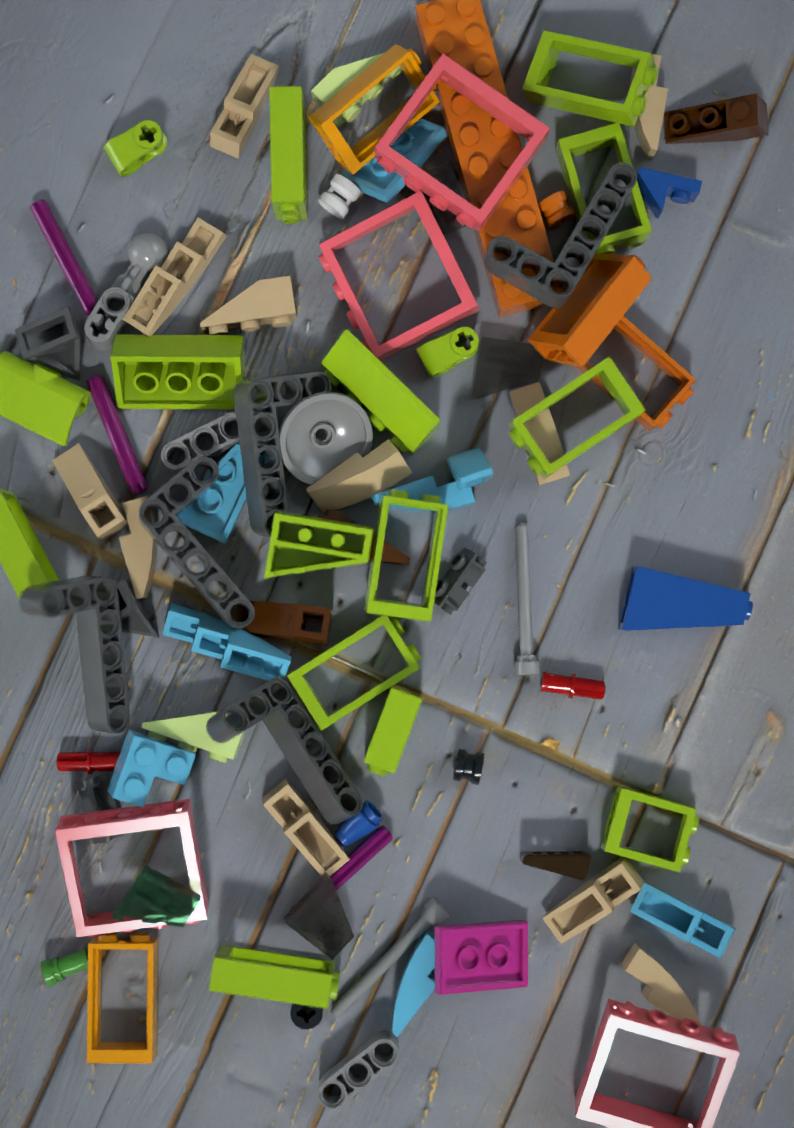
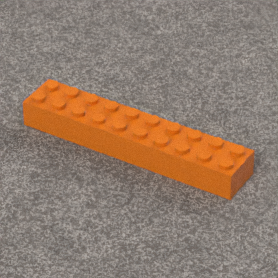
(481, 143)

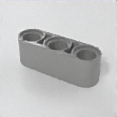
(190, 441)
(353, 1084)

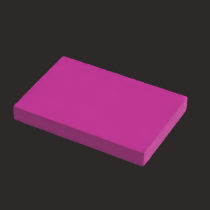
(481, 956)

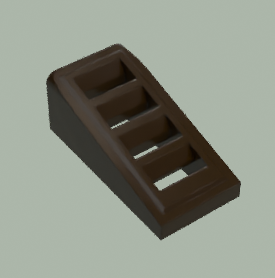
(566, 863)

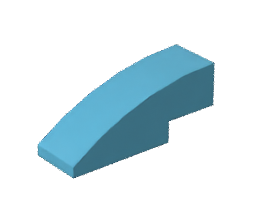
(469, 468)
(449, 494)
(683, 920)
(415, 982)

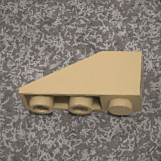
(260, 304)
(90, 492)

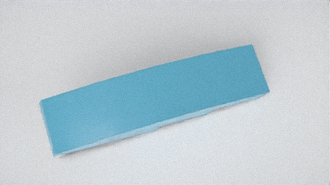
(236, 647)

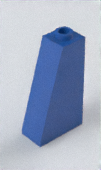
(674, 601)

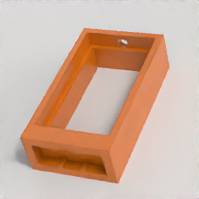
(594, 308)
(661, 360)

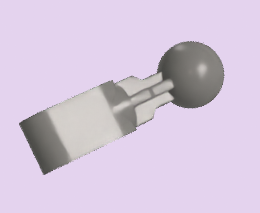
(144, 254)

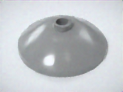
(345, 434)

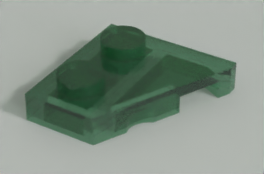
(157, 899)

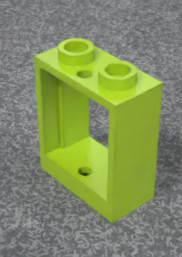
(392, 731)
(617, 821)

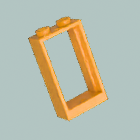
(362, 152)
(121, 1051)

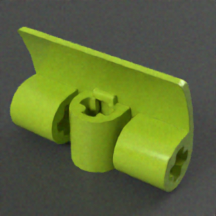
(39, 398)

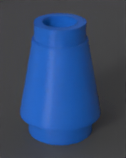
(360, 824)

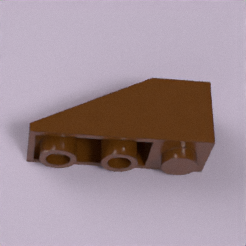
(718, 121)
(288, 621)

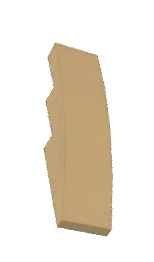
(175, 278)

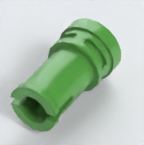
(59, 968)

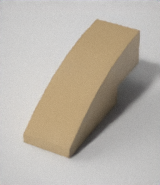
(243, 106)
(650, 123)
(540, 427)
(359, 478)
(139, 548)
(304, 828)
(593, 900)
(660, 986)

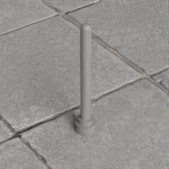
(526, 662)
(433, 914)

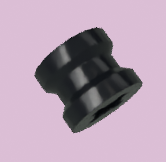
(468, 766)
(310, 1020)

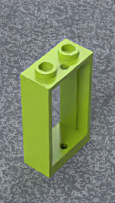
(545, 60)
(592, 141)
(288, 154)
(618, 389)
(20, 548)
(397, 608)
(311, 699)
(274, 976)

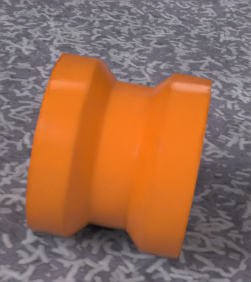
(556, 209)

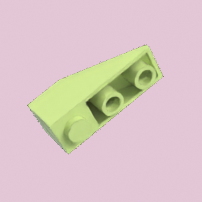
(339, 78)
(193, 734)

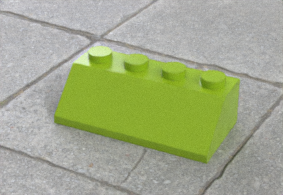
(177, 371)
(380, 394)

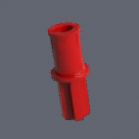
(572, 686)
(87, 761)

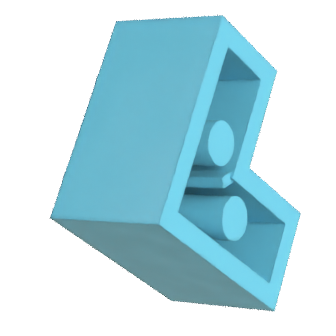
(141, 761)

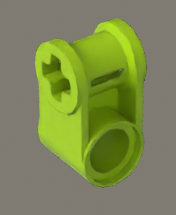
(132, 149)
(443, 354)

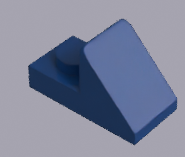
(657, 185)

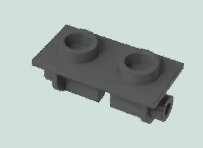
(464, 567)
(96, 798)

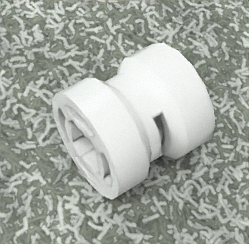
(339, 196)

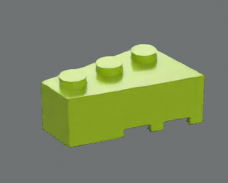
(315, 543)

